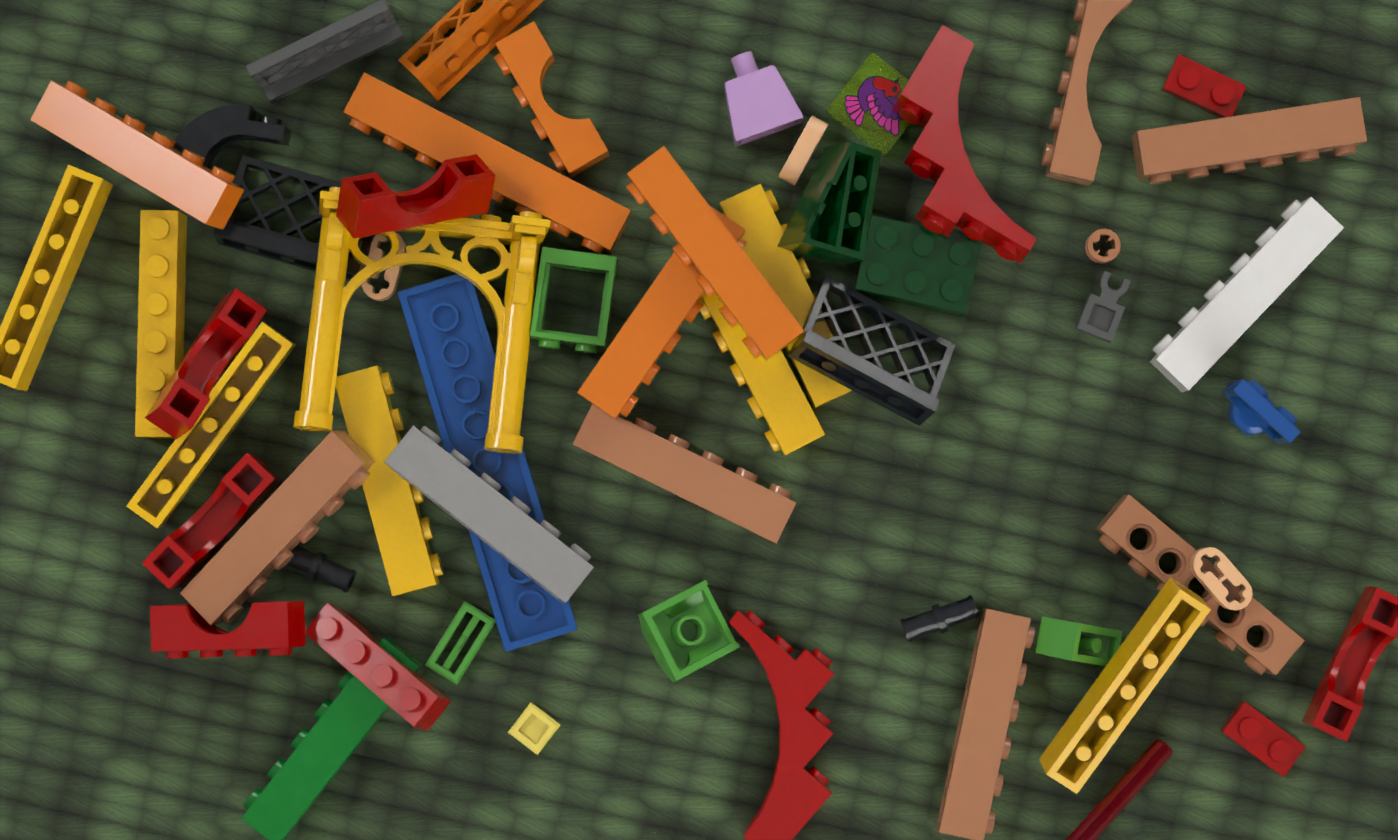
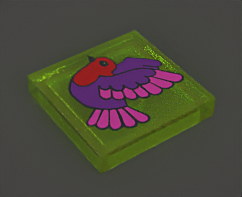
(868, 104)

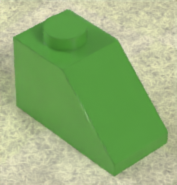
(1077, 641)

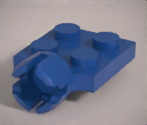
(1255, 412)

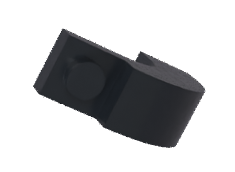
(227, 125)

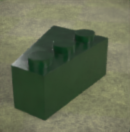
(836, 206)

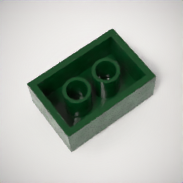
(917, 266)

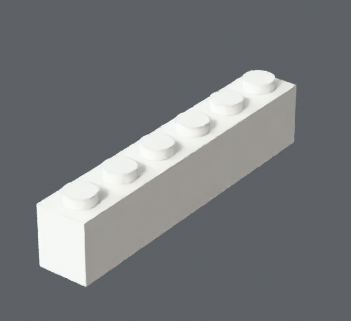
(1246, 294)

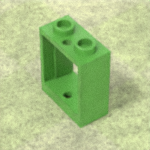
(576, 261)

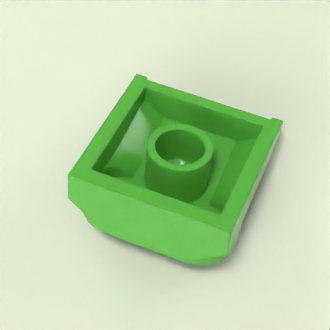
(687, 632)

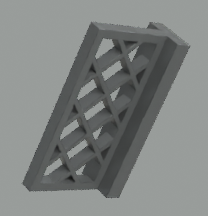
(326, 51)

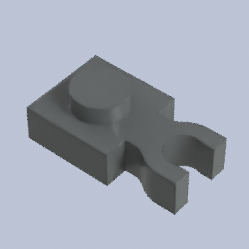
(1102, 313)

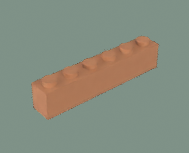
(1249, 139)
(685, 473)
(278, 527)
(983, 725)

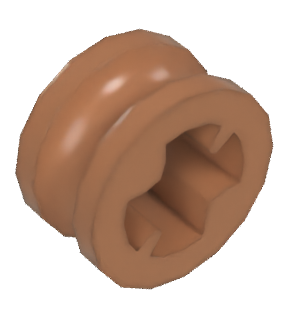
(1110, 254)

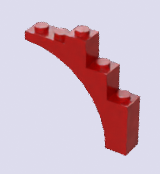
(939, 153)
(795, 682)

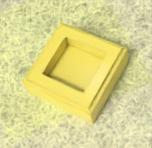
(534, 728)

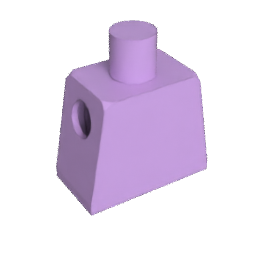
(758, 101)

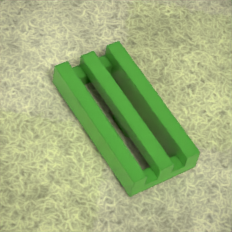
(444, 670)

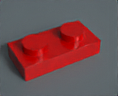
(1203, 87)
(1262, 739)

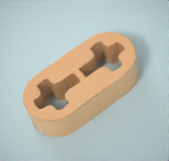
(803, 150)
(391, 275)
(1214, 584)

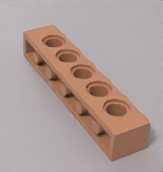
(1278, 639)

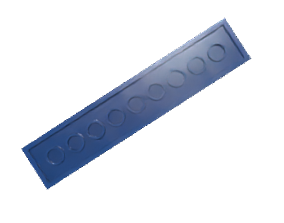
(458, 377)

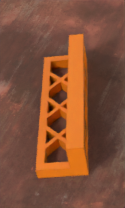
(469, 43)

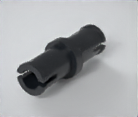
(321, 568)
(939, 618)

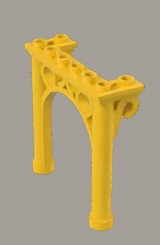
(513, 318)

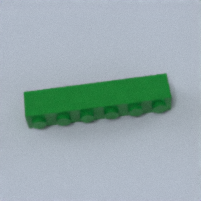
(319, 754)

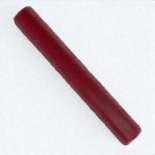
(1122, 792)

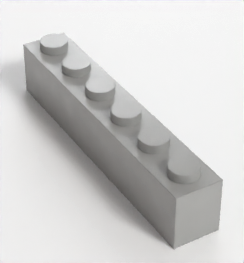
(488, 514)

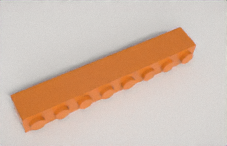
(517, 179)

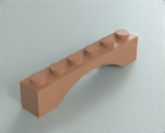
(1075, 143)

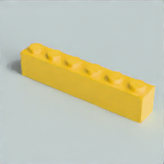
(49, 274)
(785, 275)
(159, 310)
(771, 384)
(227, 406)
(390, 498)
(1124, 685)

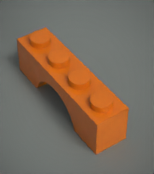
(574, 140)

